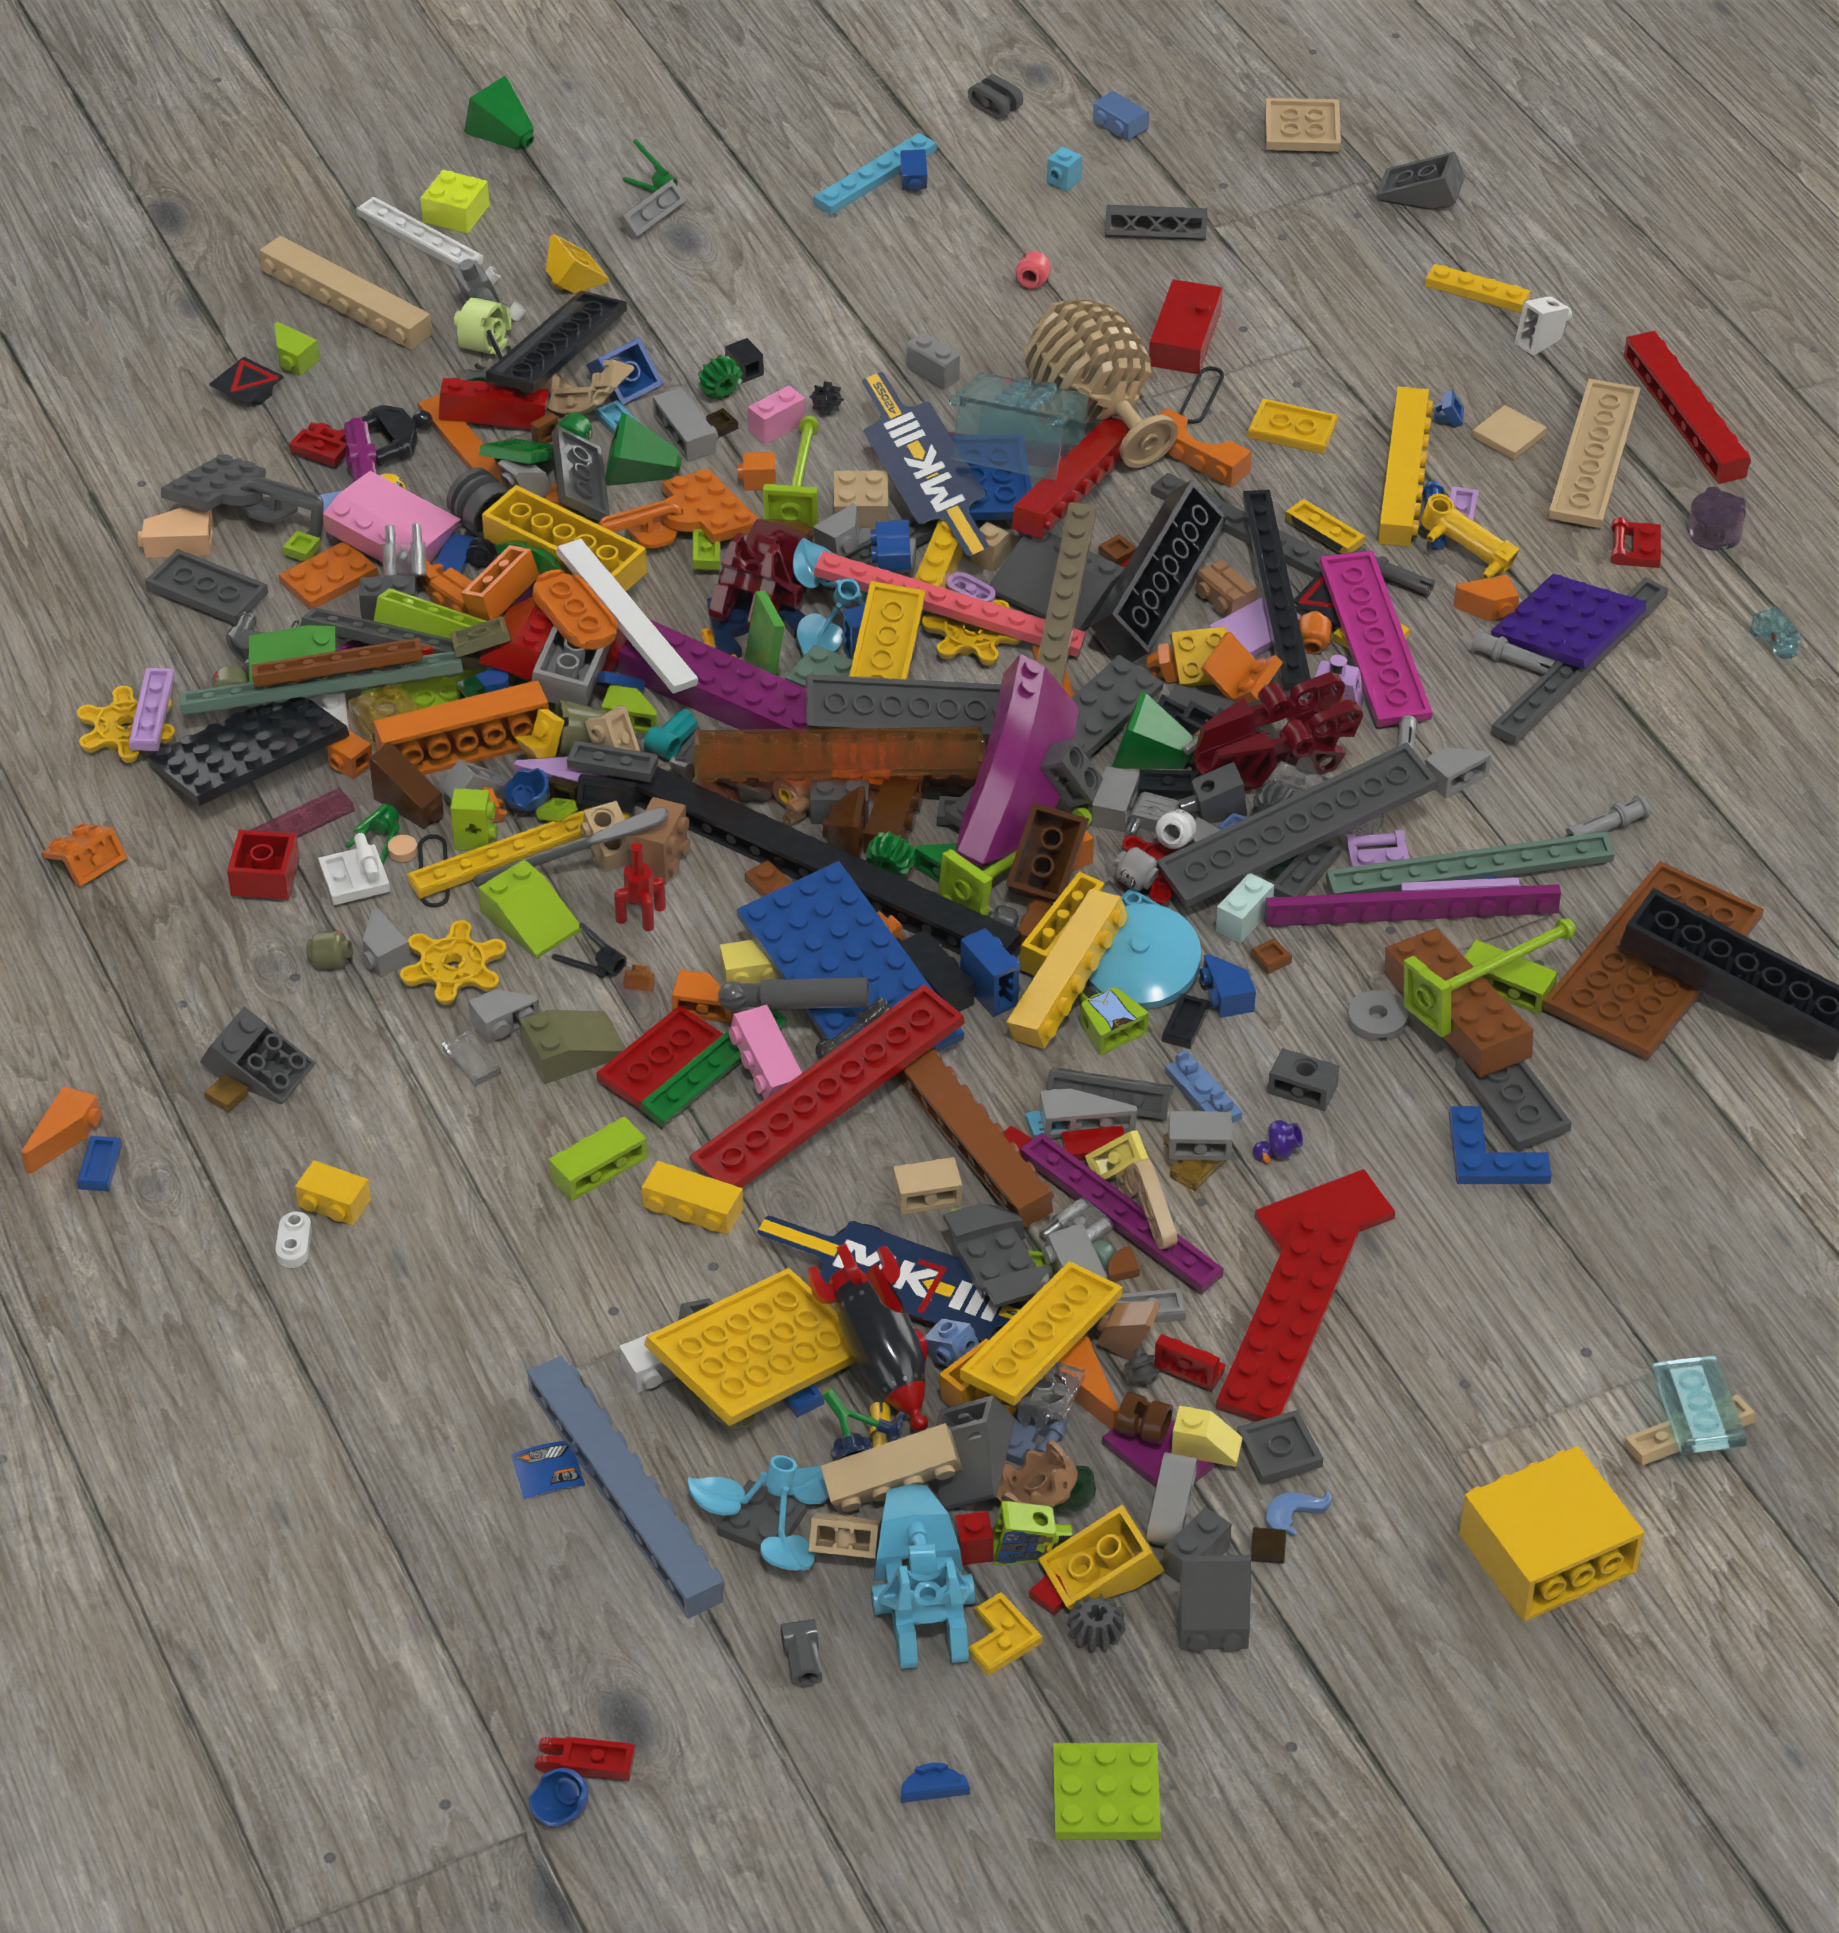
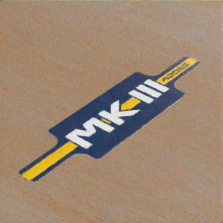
(919, 461)
(952, 1300)

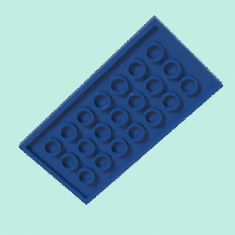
(832, 931)

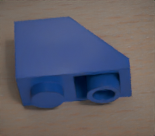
(1228, 987)

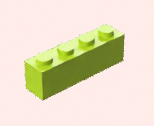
(420, 615)

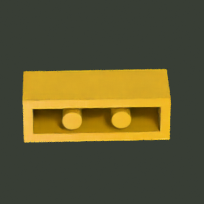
(692, 1197)

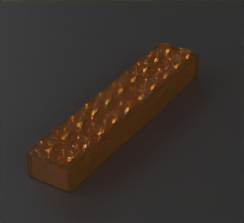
(838, 753)

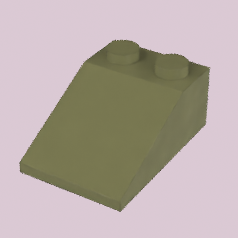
(568, 1041)

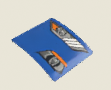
(546, 1469)

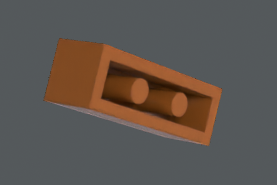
(1035, 912)

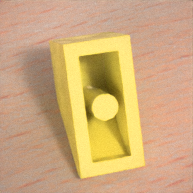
(1205, 1437)

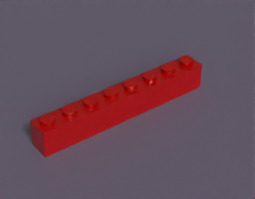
(1687, 407)
(1076, 476)

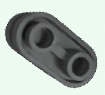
(995, 96)

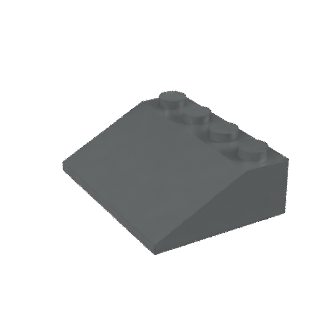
(1029, 576)

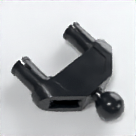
(397, 429)

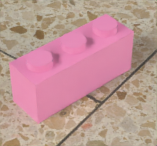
(763, 1050)

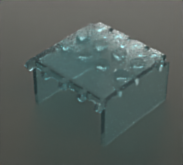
(1017, 424)

